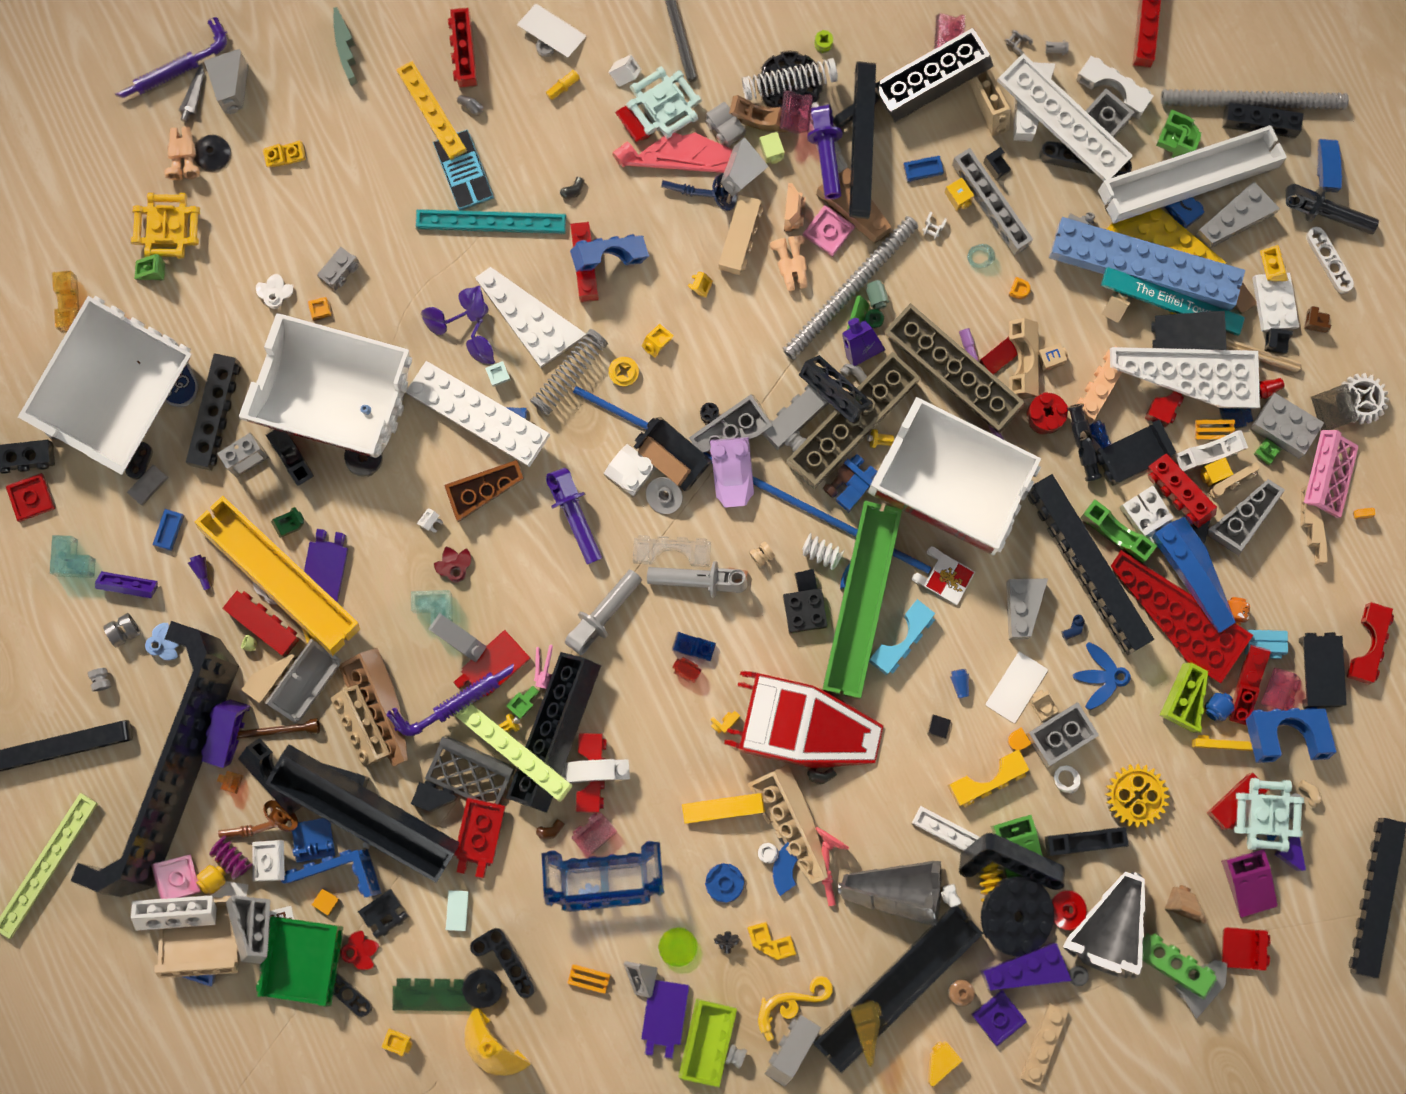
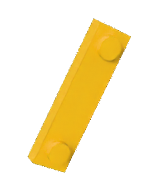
(1204, 741)

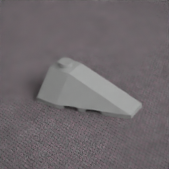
(741, 420)

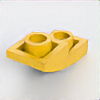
(282, 155)

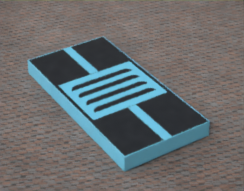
(465, 174)

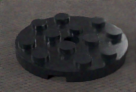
(998, 913)

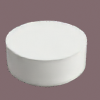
(768, 853)

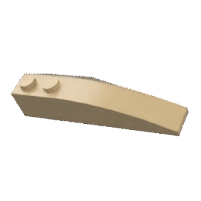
(792, 820)

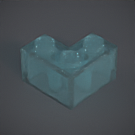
(66, 562)
(432, 602)

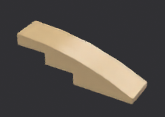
(1311, 518)

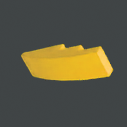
(723, 808)

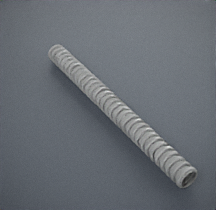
(1255, 99)
(850, 287)

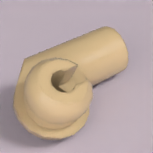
(1315, 797)

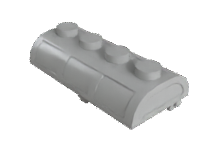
(303, 681)

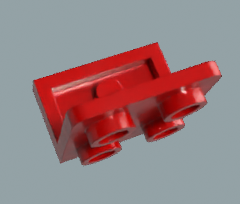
(1245, 948)

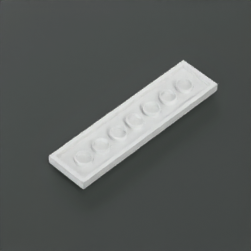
(1064, 118)
(478, 413)

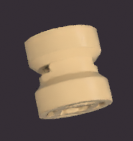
(762, 554)

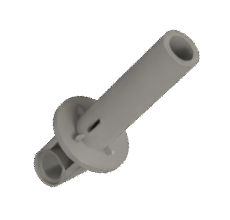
(714, 580)
(593, 624)

